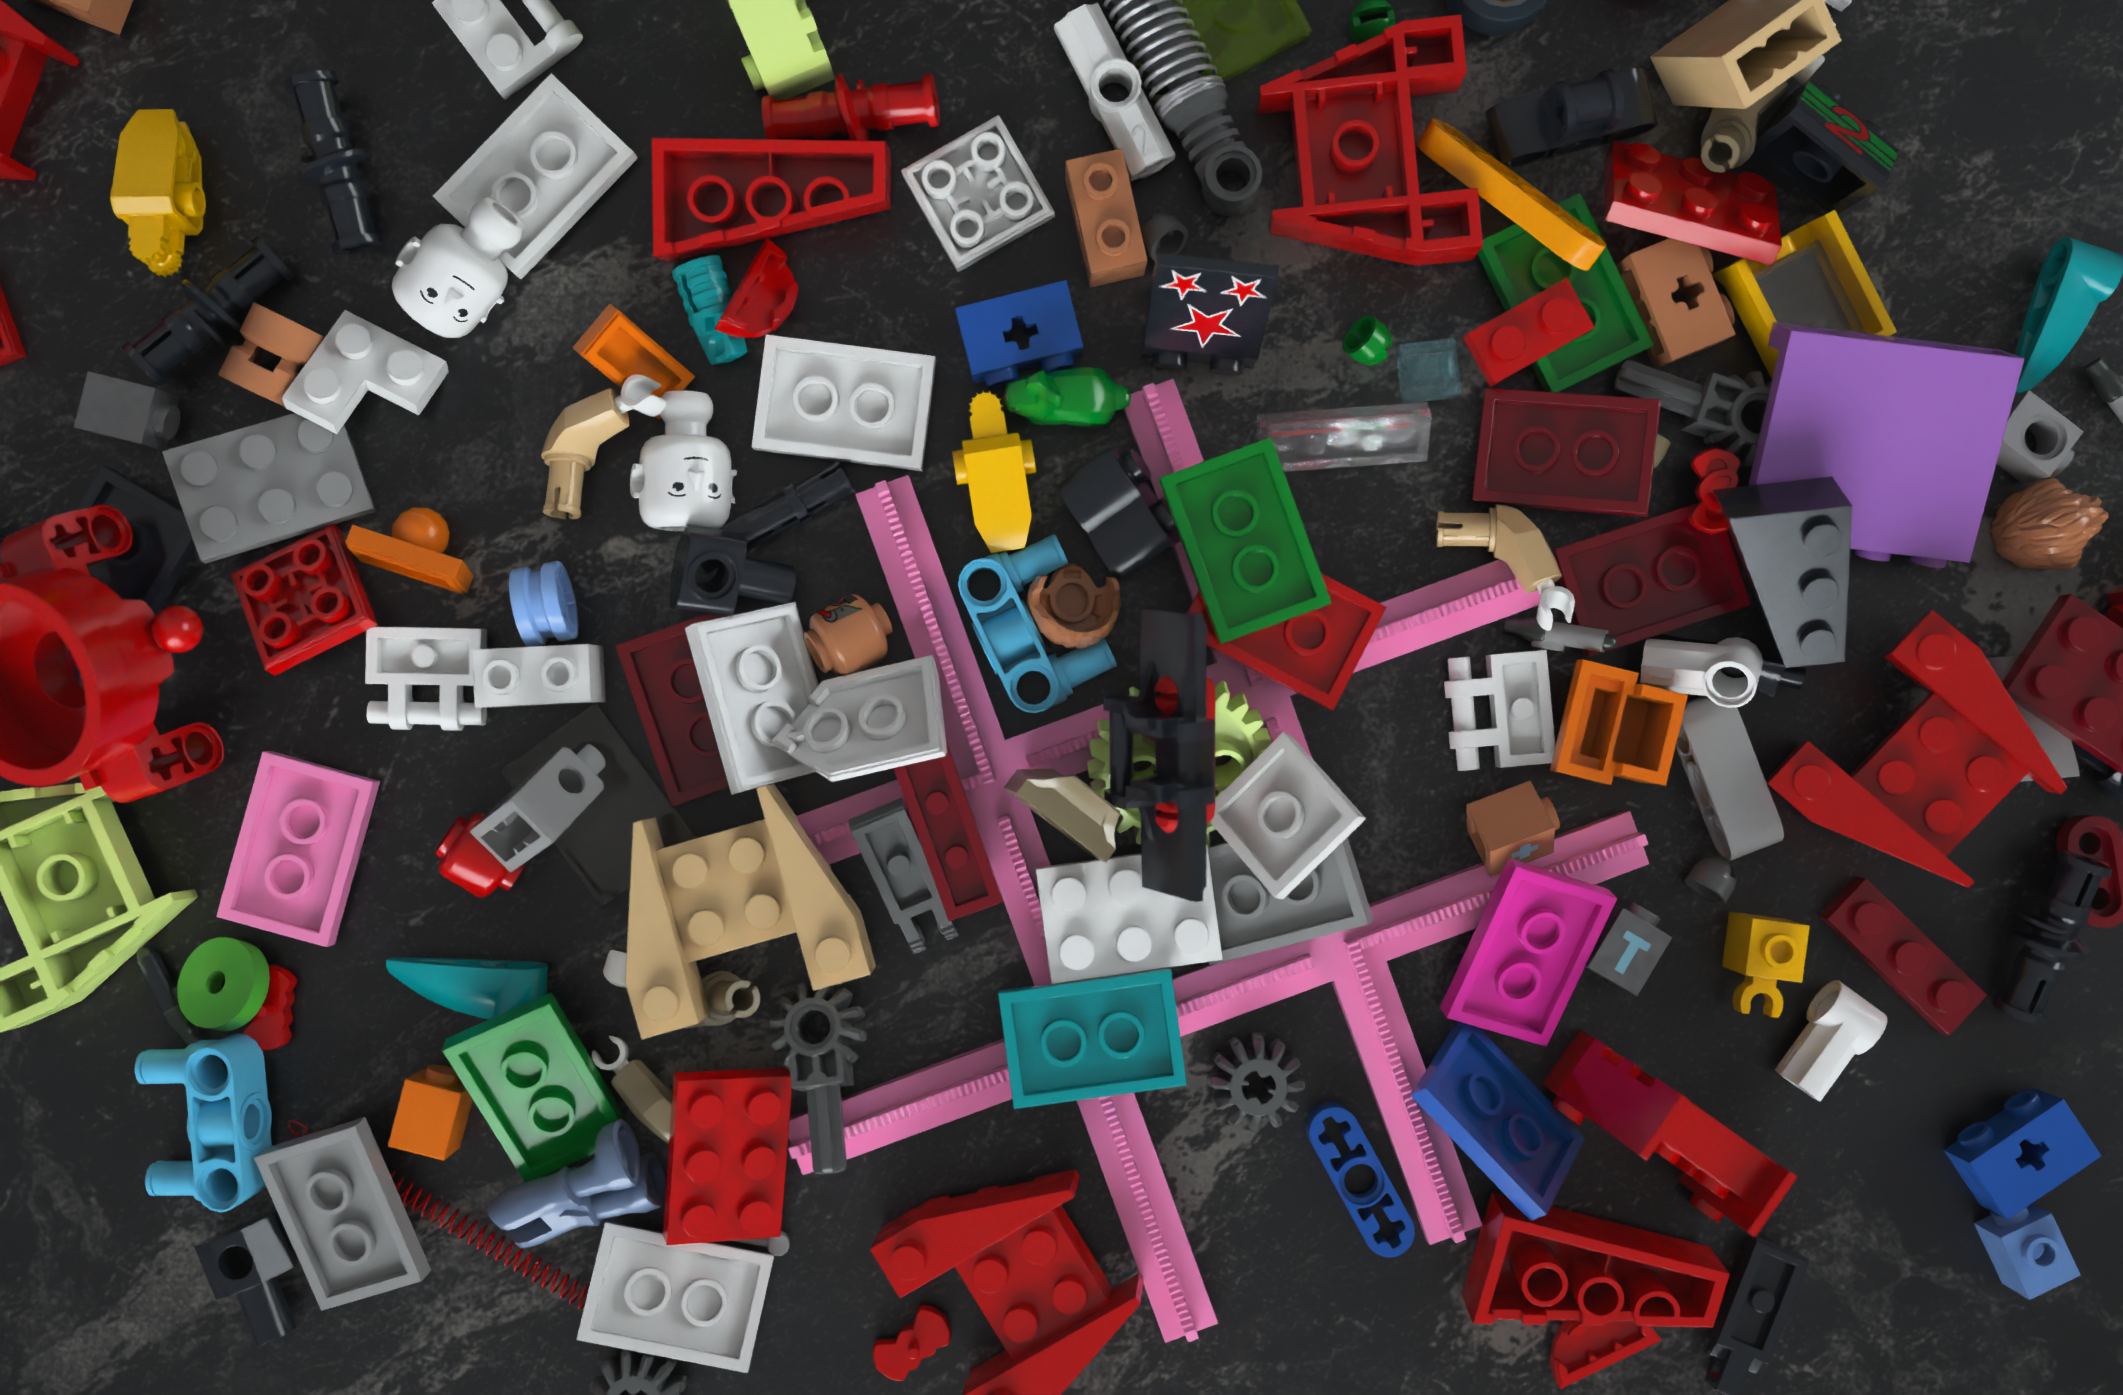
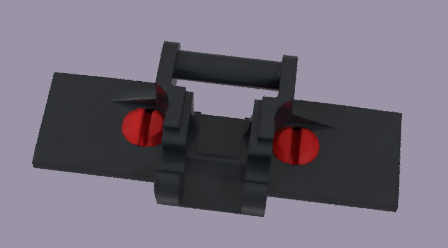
(1178, 711)

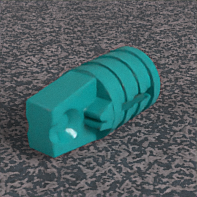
(705, 298)

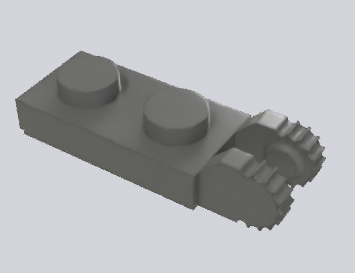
(900, 870)

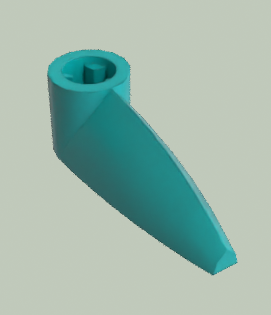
(2062, 303)
(472, 985)

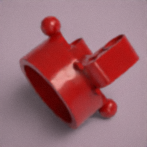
(123, 654)

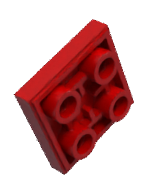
(303, 599)

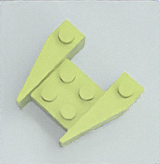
(783, 46)
(71, 898)

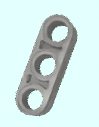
(1727, 779)

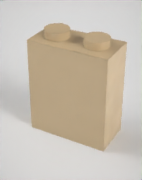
(1744, 51)

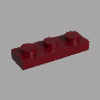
(949, 836)
(1903, 956)

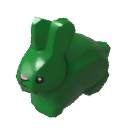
(1069, 396)

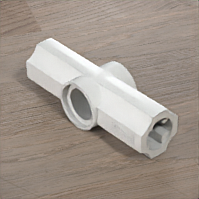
(1101, 61)

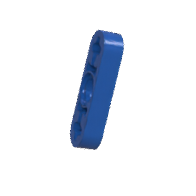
(1392, 1207)

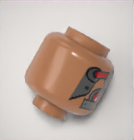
(848, 635)

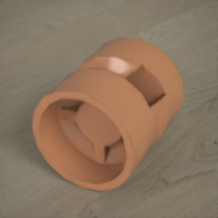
(278, 335)

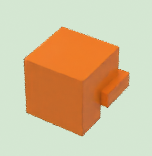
(1617, 727)

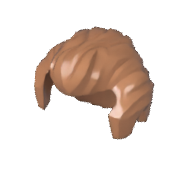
(2046, 526)
(1073, 608)

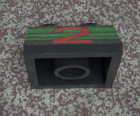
(1826, 148)

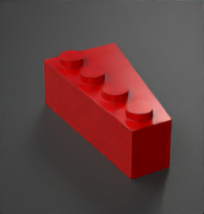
(756, 189)
(1588, 1272)

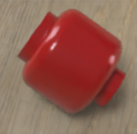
(469, 862)

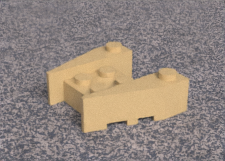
(727, 896)

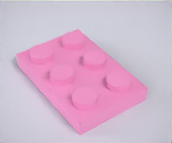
(298, 848)

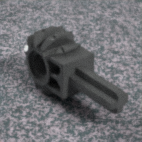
(1709, 406)
(822, 1066)

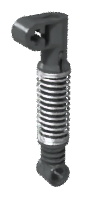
(1186, 102)

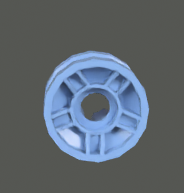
(543, 604)

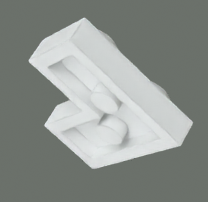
(360, 359)

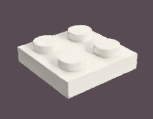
(1284, 815)

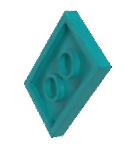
(1092, 1038)

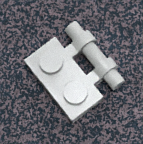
(423, 658)
(1518, 709)

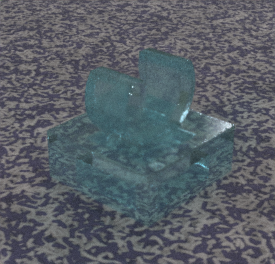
(1428, 370)

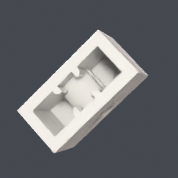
(538, 675)

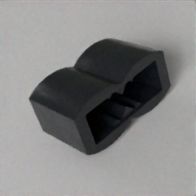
(1120, 510)

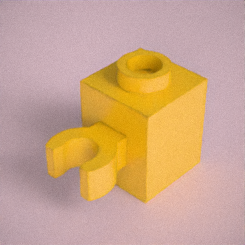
(1764, 952)

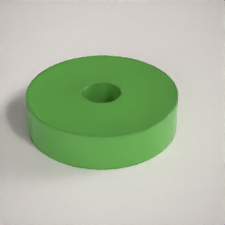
(202, 977)

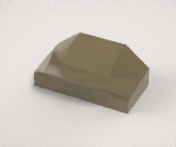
(1069, 808)

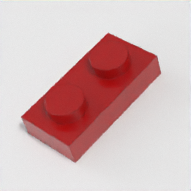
(1528, 332)

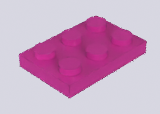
(1527, 952)

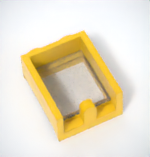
(1810, 284)

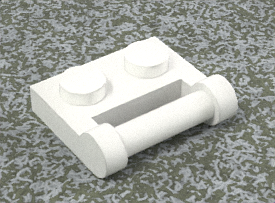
(501, 44)

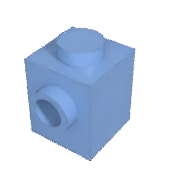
(2028, 1251)

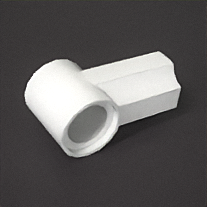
(1696, 669)
(1837, 1029)

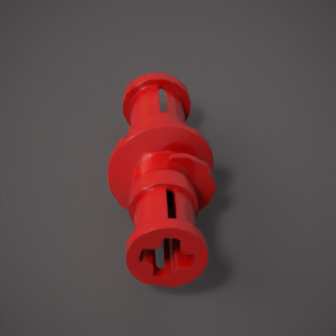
(851, 111)

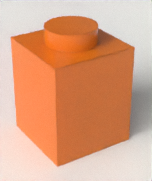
(431, 1113)

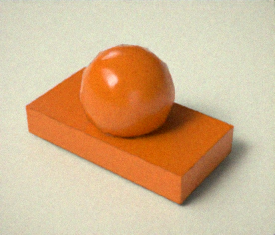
(623, 350)
(413, 550)

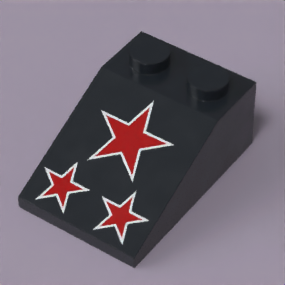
(1207, 312)

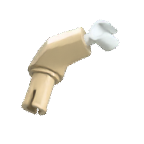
(578, 433)
(1518, 544)

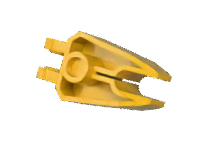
(158, 188)
(996, 473)

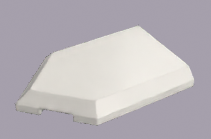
(869, 721)

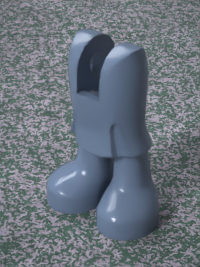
(606, 1187)

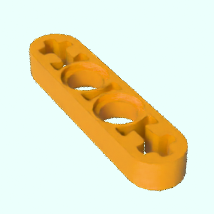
(1511, 194)

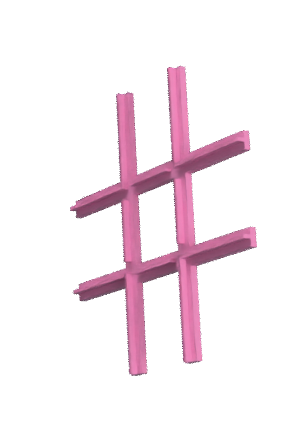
(1209, 993)

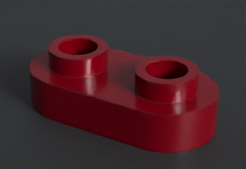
(2107, 848)

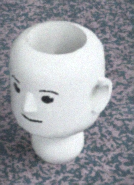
(454, 271)
(684, 472)

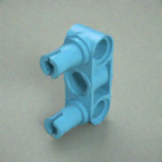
(1011, 635)
(225, 1119)

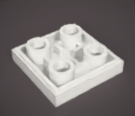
(978, 193)

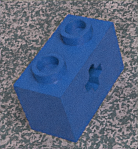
(1039, 311)
(2021, 1152)

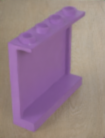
(1899, 429)

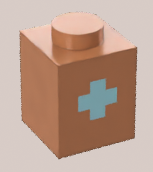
(1512, 826)

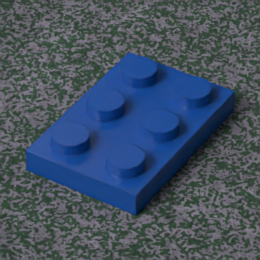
(1499, 1119)

